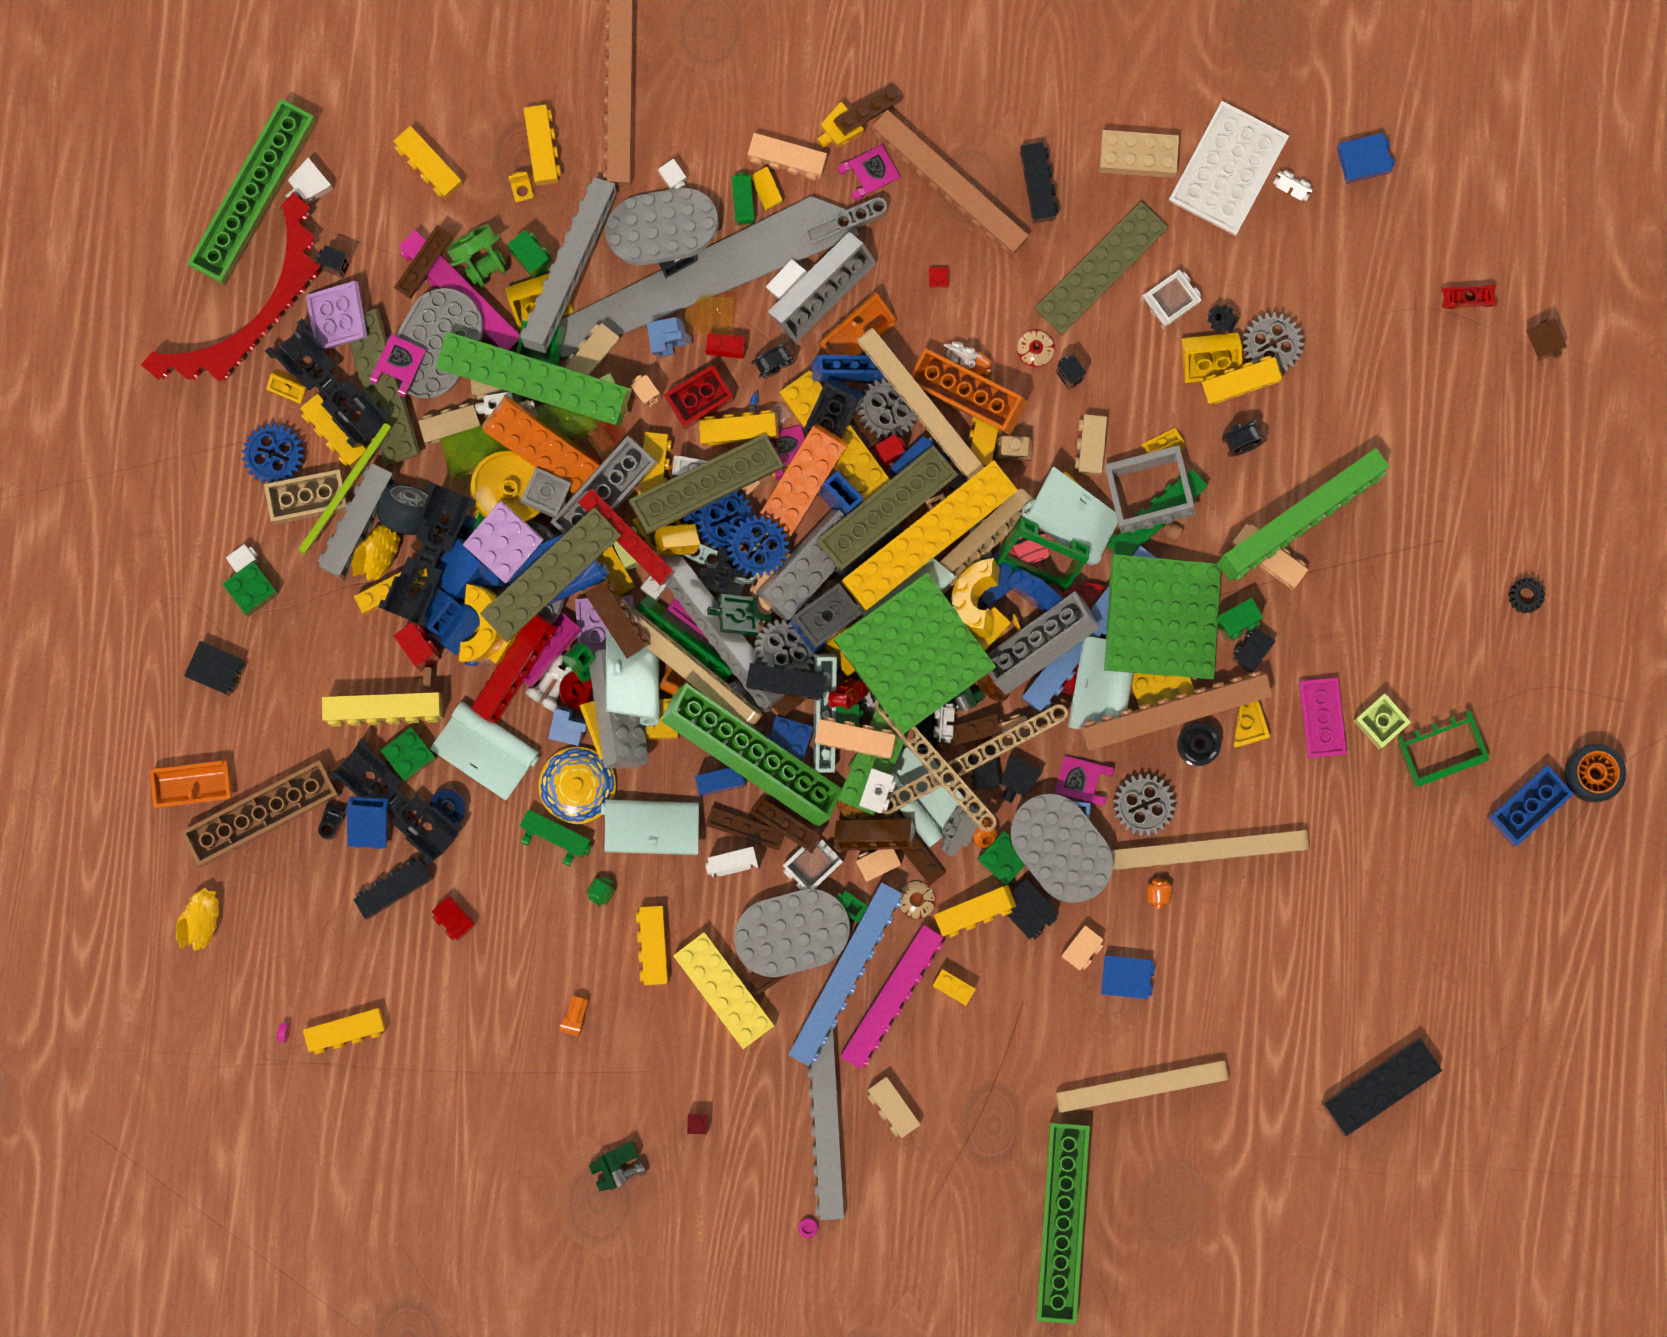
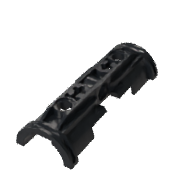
(303, 345)
(400, 597)
(352, 774)

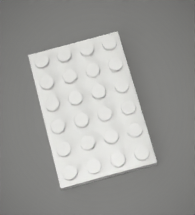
(1228, 168)

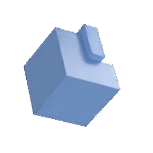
(666, 335)
(567, 728)

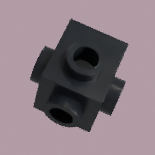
(1222, 318)

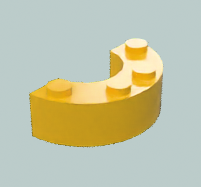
(967, 592)
(487, 640)

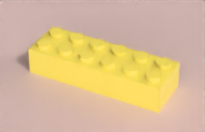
(380, 708)
(723, 990)

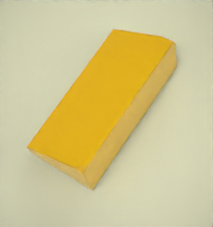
(766, 188)
(286, 386)
(1166, 440)

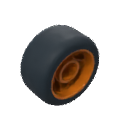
(1610, 771)

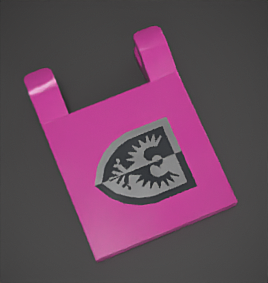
(872, 169)
(399, 361)
(787, 446)
(1080, 778)

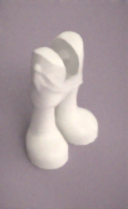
(538, 692)

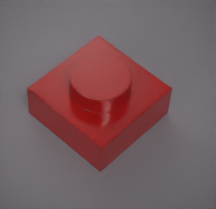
(938, 277)

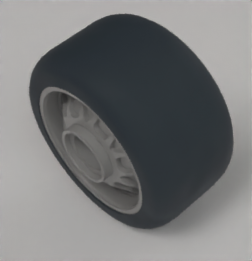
(401, 508)

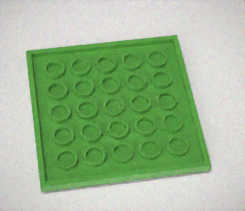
(1162, 617)
(914, 653)

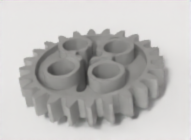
(1264, 328)
(872, 414)
(769, 653)
(1151, 821)

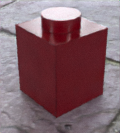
(697, 1124)

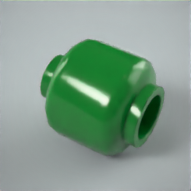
(600, 891)

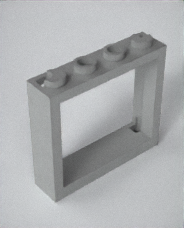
(1145, 462)

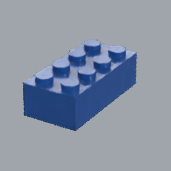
(1530, 806)

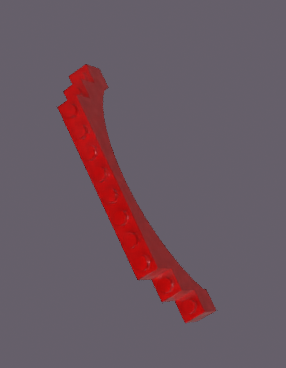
(223, 356)

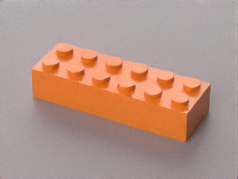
(968, 391)
(540, 443)
(803, 479)

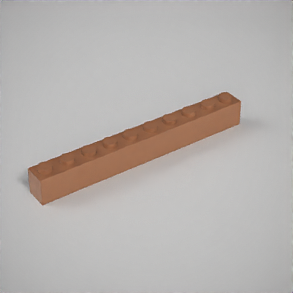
(619, 92)
(949, 183)
(1175, 711)

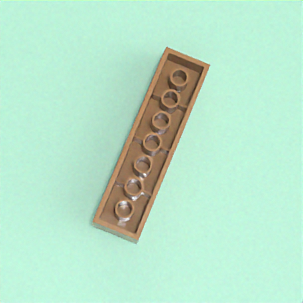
(260, 813)

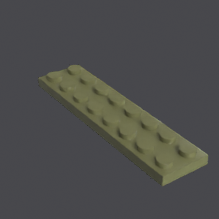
(1101, 268)
(401, 440)
(706, 484)
(886, 508)
(550, 575)

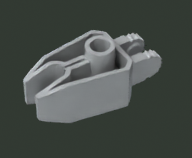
(958, 831)

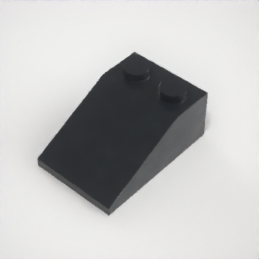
(835, 408)

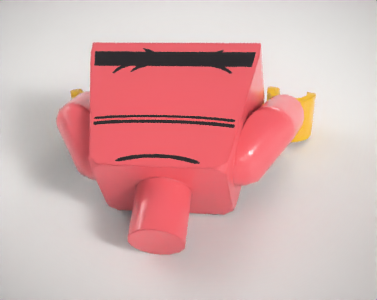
(1030, 551)

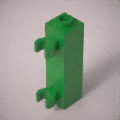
(556, 834)

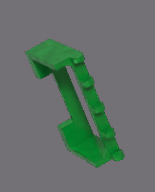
(1029, 530)
(1450, 770)

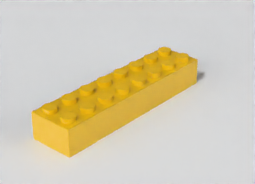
(857, 463)

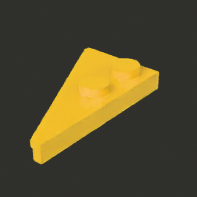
(1250, 725)

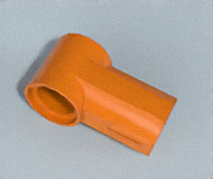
(573, 1020)

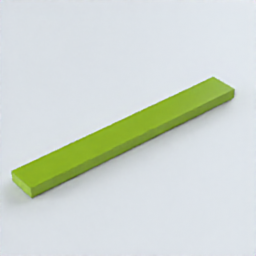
(344, 489)

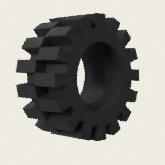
(1515, 599)

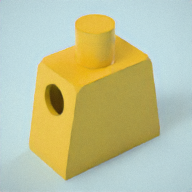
(832, 132)

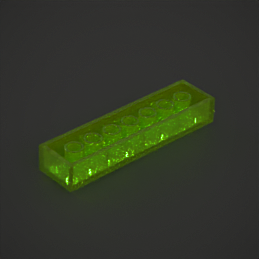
(468, 448)

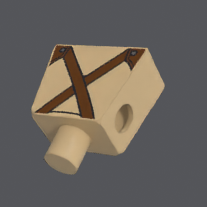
(1013, 448)

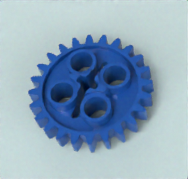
(279, 438)
(721, 511)
(744, 535)

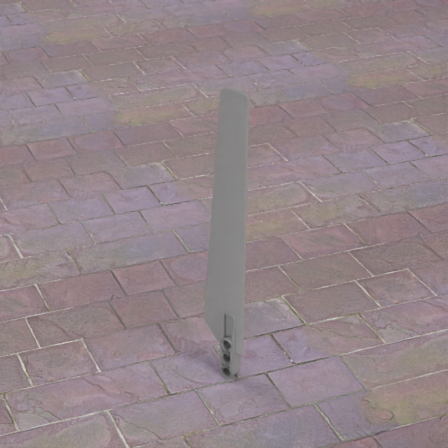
(740, 258)

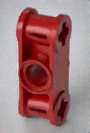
(1455, 297)
(848, 693)

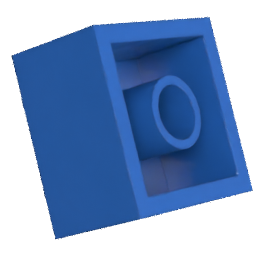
(791, 736)

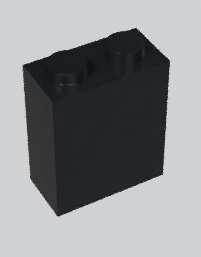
(215, 668)
(1031, 911)

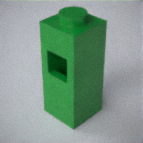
(742, 199)
(854, 907)

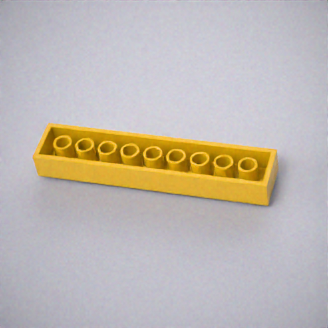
(929, 536)

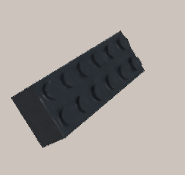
(1381, 1087)

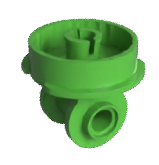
(472, 242)

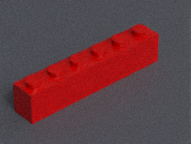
(629, 539)
(514, 668)

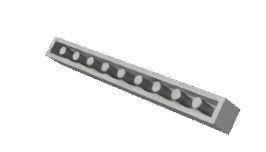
(569, 265)
(732, 647)
(826, 1133)

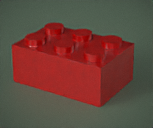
(698, 397)
(414, 643)

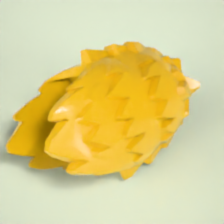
(375, 553)
(198, 920)

